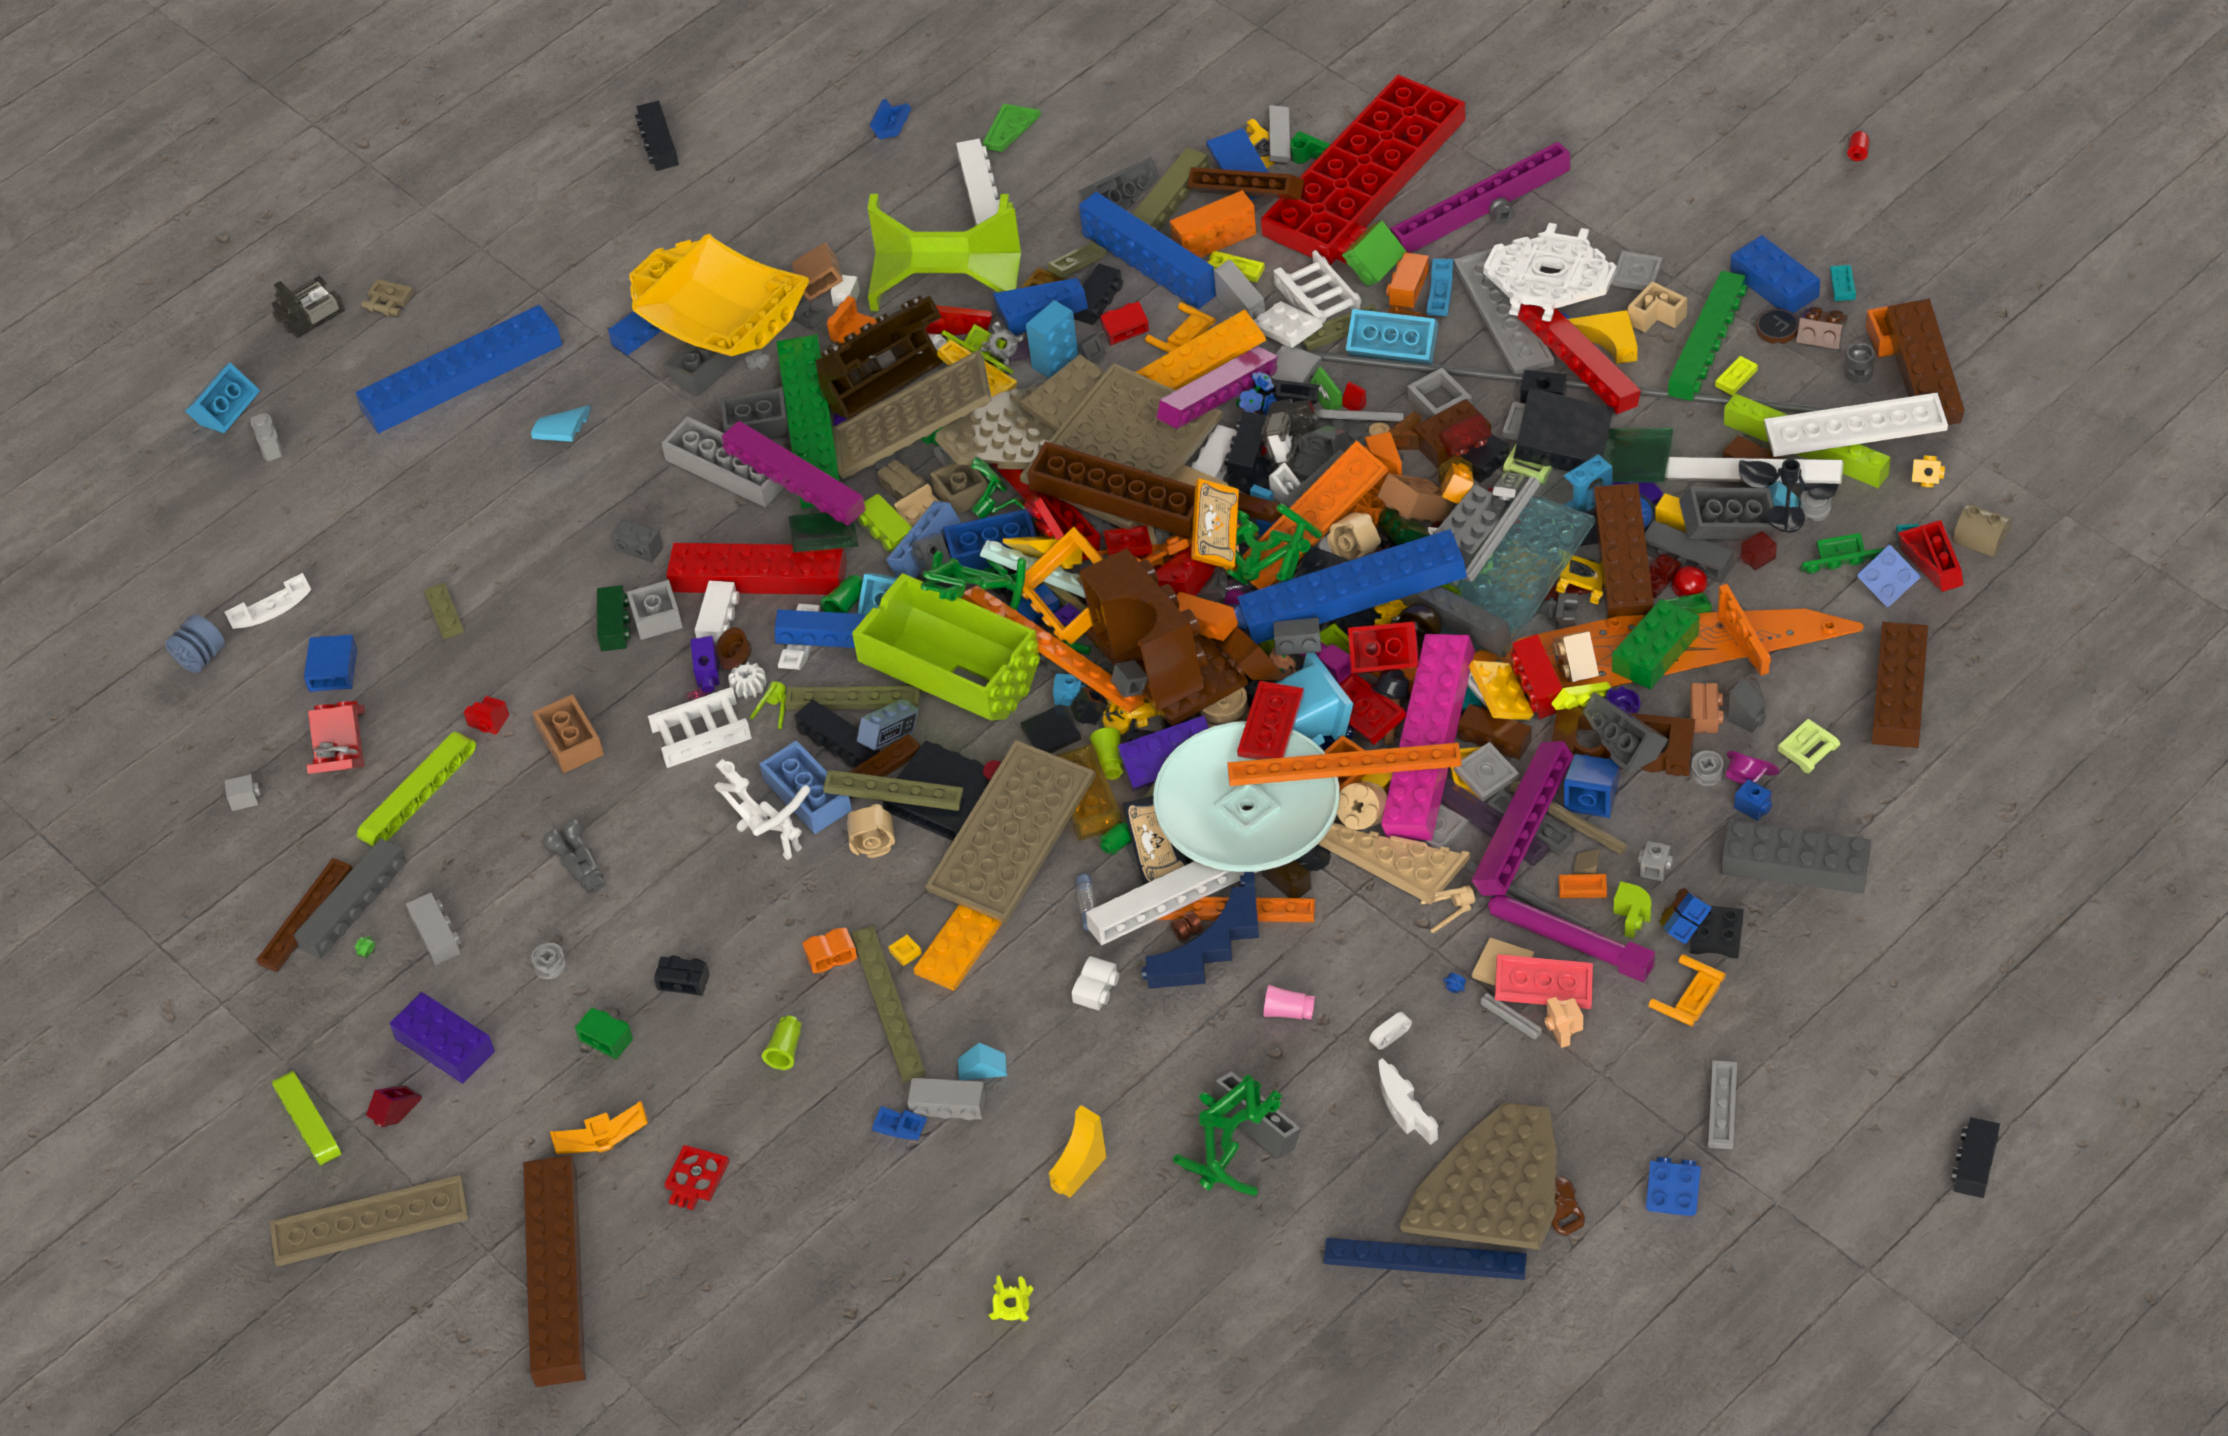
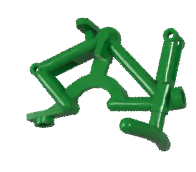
(1250, 567)
(958, 575)
(1214, 1117)

